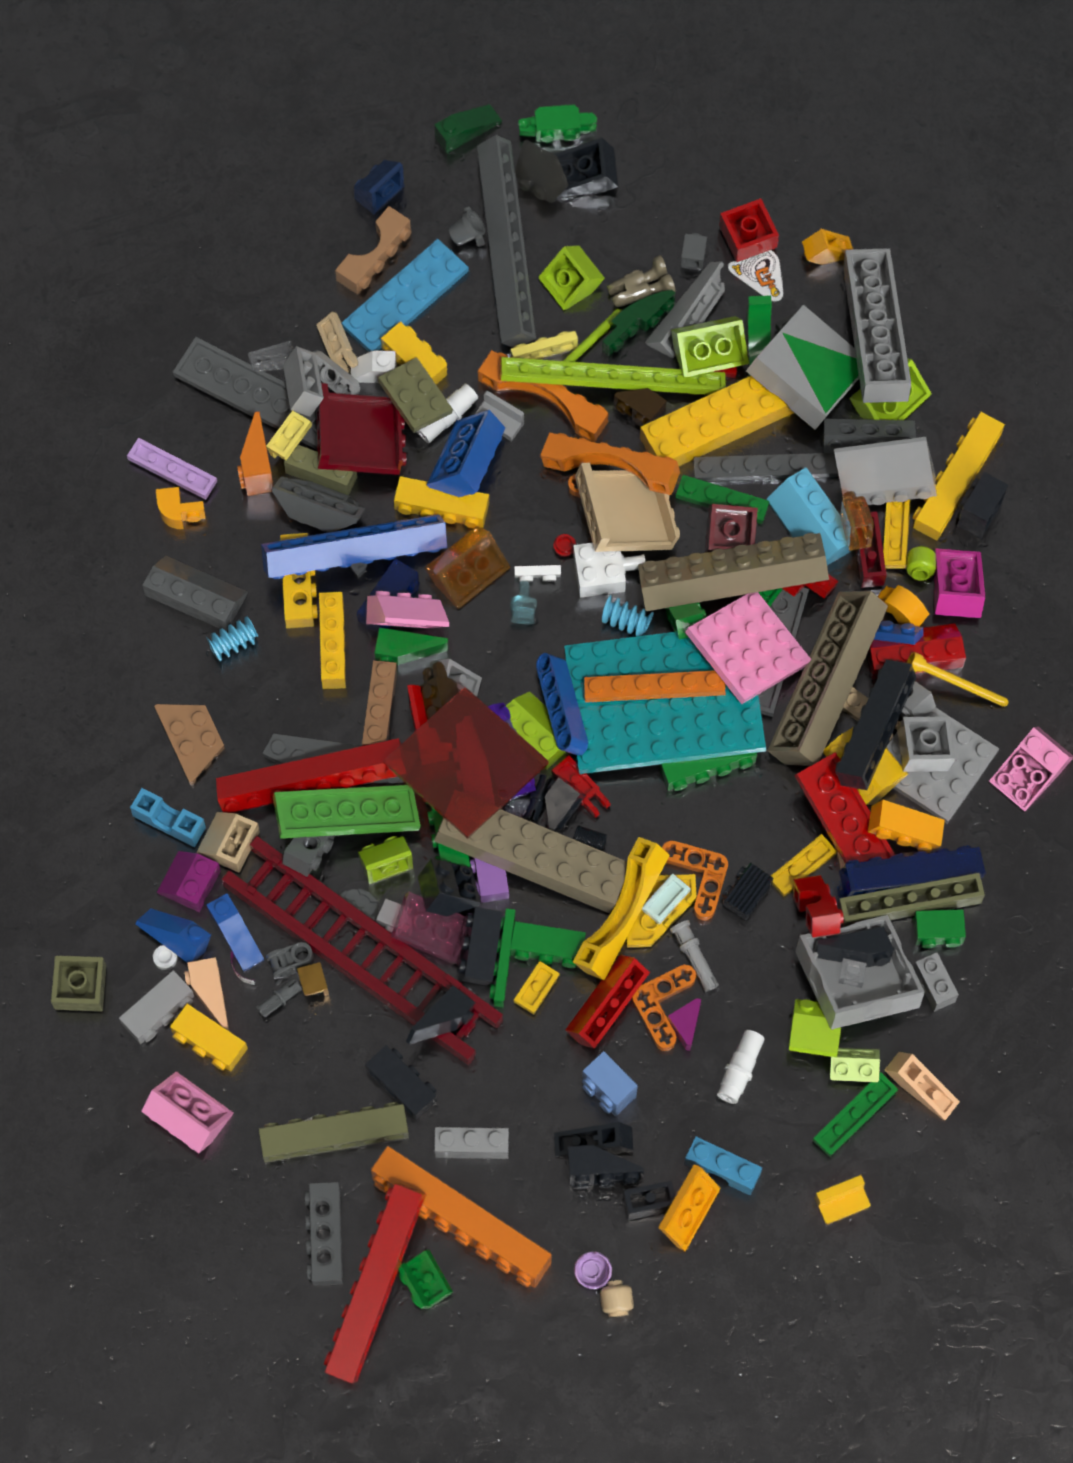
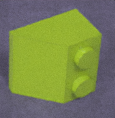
(571, 276)
(386, 859)
(811, 1030)

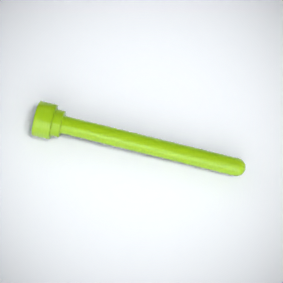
(592, 338)

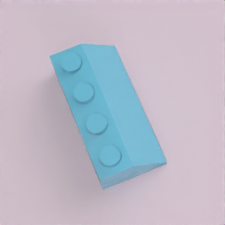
(806, 509)

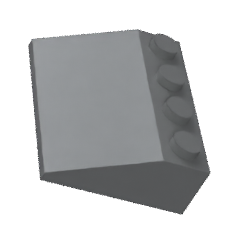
(887, 471)

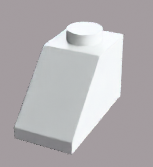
(373, 365)

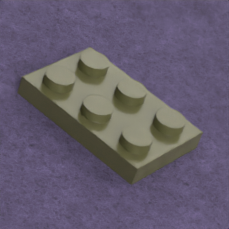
(415, 395)

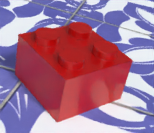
(748, 230)

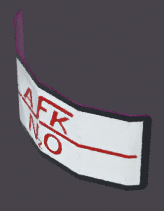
(245, 980)

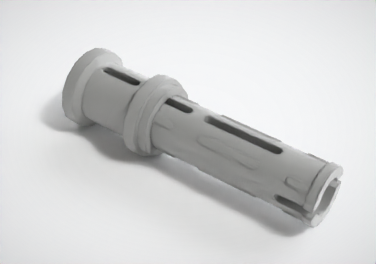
(689, 945)

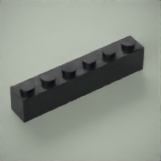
(875, 724)

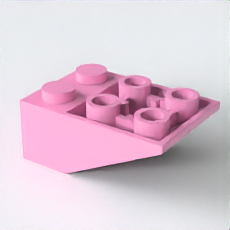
(1031, 768)

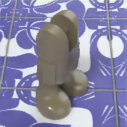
(637, 285)

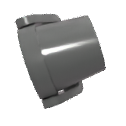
(467, 228)

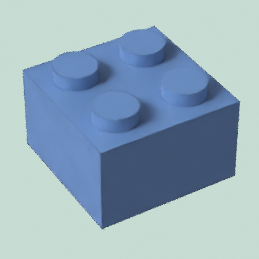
(609, 1084)

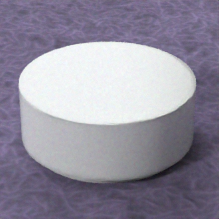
(164, 958)

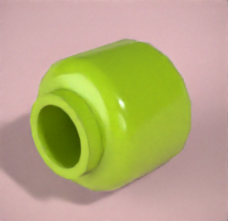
(921, 563)

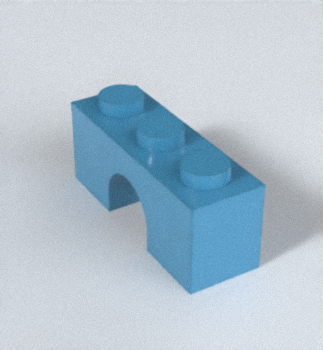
(158, 814)
(734, 1169)

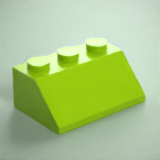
(710, 346)
(894, 410)
(533, 724)

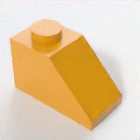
(826, 247)

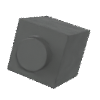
(693, 251)

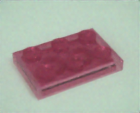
(429, 931)

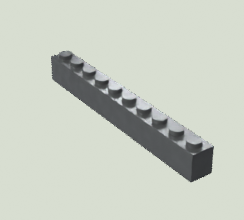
(506, 242)

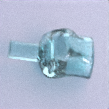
(523, 606)

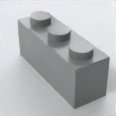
(303, 381)
(157, 1008)
(471, 1143)

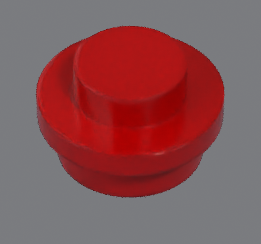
(564, 545)

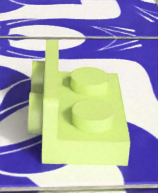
(856, 1065)

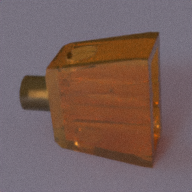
(857, 515)

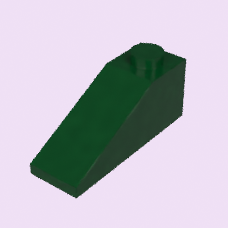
(465, 126)

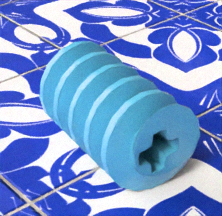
(626, 617)
(233, 638)

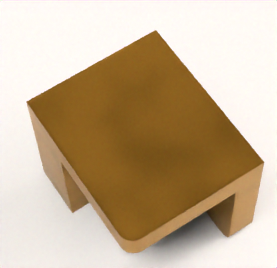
(312, 979)

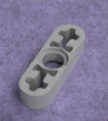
(341, 376)

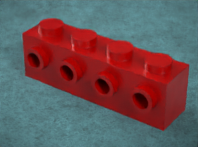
(607, 1001)

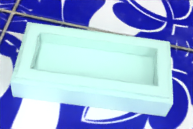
(666, 899)

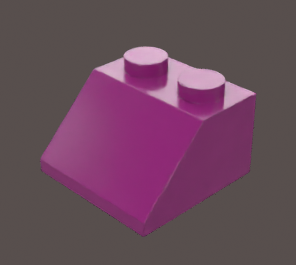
(190, 879)

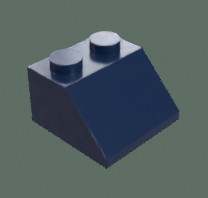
(379, 185)

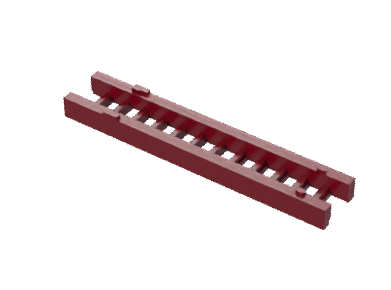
(340, 960)

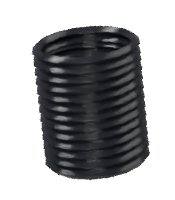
(589, 837)

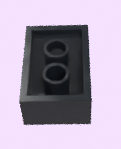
(589, 168)

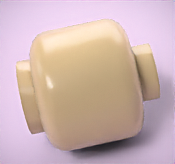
(616, 1299)

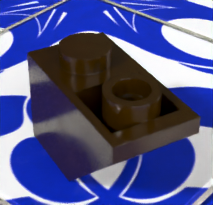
(640, 404)

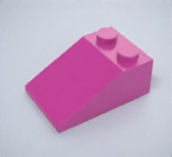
(958, 583)

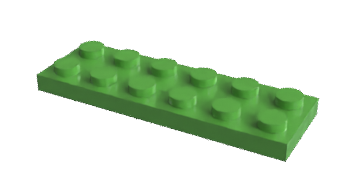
(346, 811)

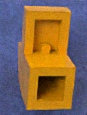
(175, 512)
(904, 605)

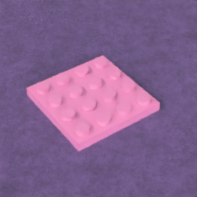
(748, 646)

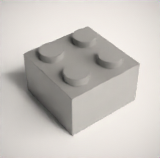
(926, 744)

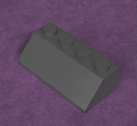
(194, 592)

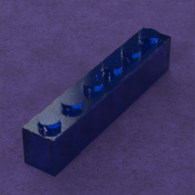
(902, 870)

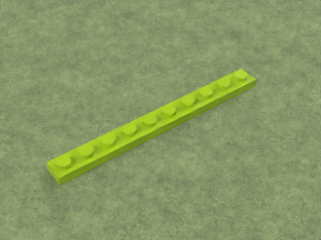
(609, 376)

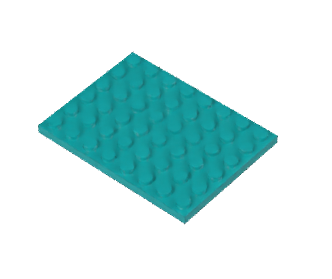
(657, 729)

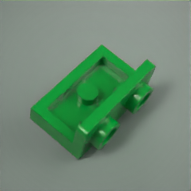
(424, 1280)

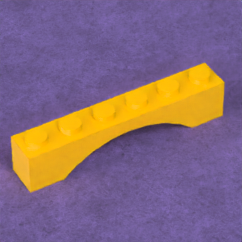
(642, 872)

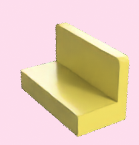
(288, 435)

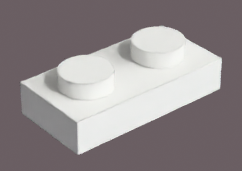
(547, 572)

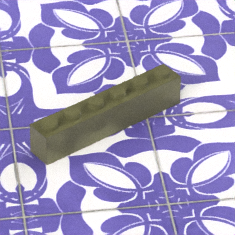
(907, 900)
(333, 1132)

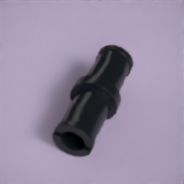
(537, 799)

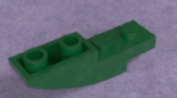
(641, 314)

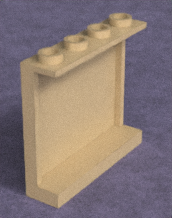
(625, 512)

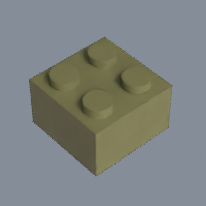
(78, 983)

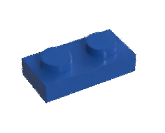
(899, 633)

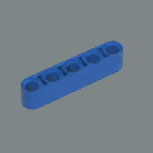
(562, 704)

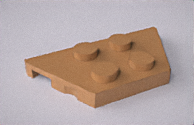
(191, 736)

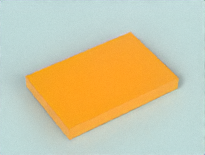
(689, 1207)

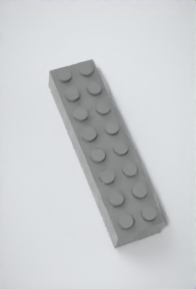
(876, 326)

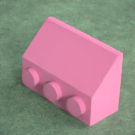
(405, 611)
(186, 1111)

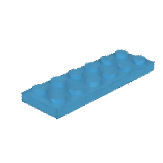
(405, 295)

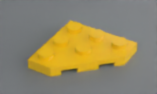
(645, 929)

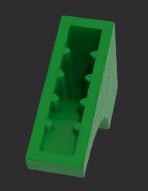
(757, 325)

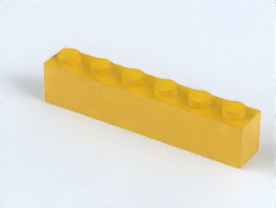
(959, 475)

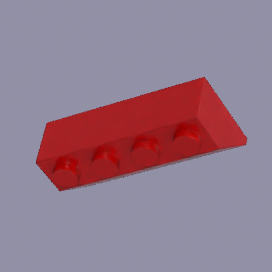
(939, 646)

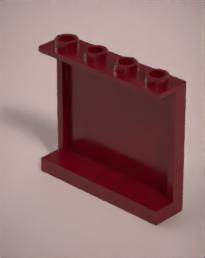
(359, 434)

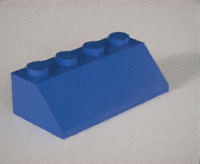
(467, 454)

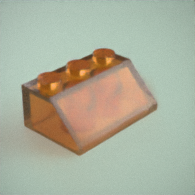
(468, 566)

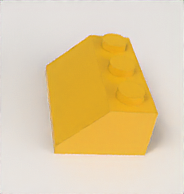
(886, 776)

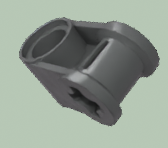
(288, 959)

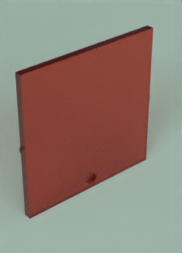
(466, 762)

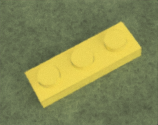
(546, 347)

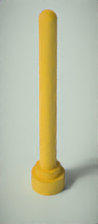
(920, 664)

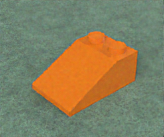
(255, 466)

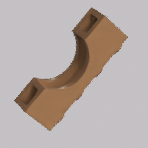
(356, 271)
(379, 702)

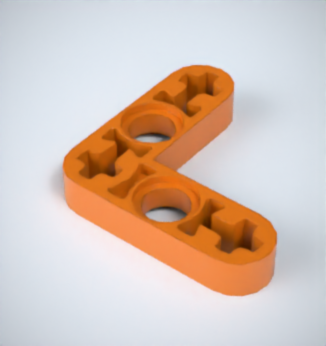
(709, 873)
(656, 997)

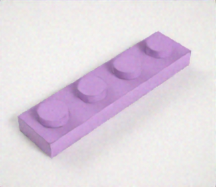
(172, 468)

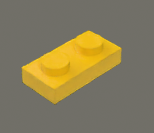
(536, 987)

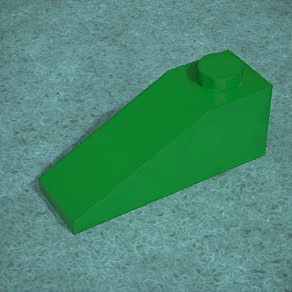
(406, 646)

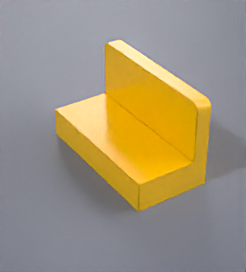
(842, 1200)

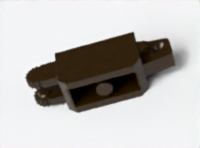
(437, 688)

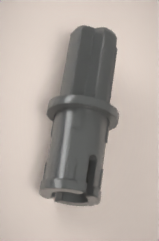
(279, 997)

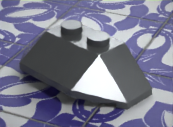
(316, 504)

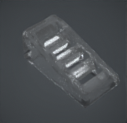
(281, 351)

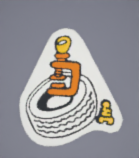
(760, 273)

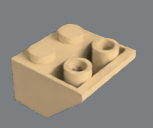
(229, 840)

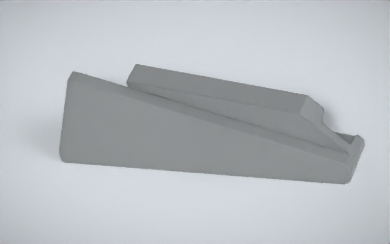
(690, 309)

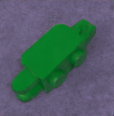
(558, 123)

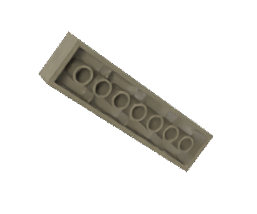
(733, 571)
(827, 678)
(542, 858)

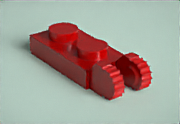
(569, 770)

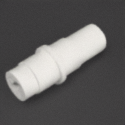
(460, 401)
(740, 1067)

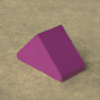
(684, 1022)

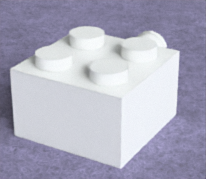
(602, 571)

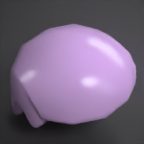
(593, 1270)

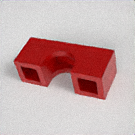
(821, 908)

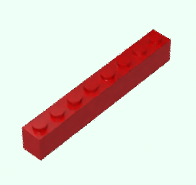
(320, 772)
(375, 1283)

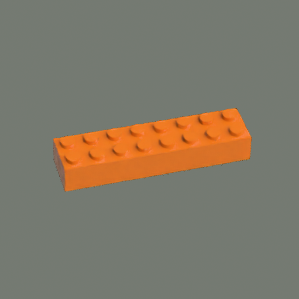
(465, 1219)

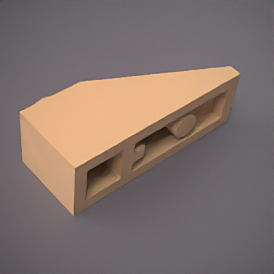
(206, 985)
(921, 1084)

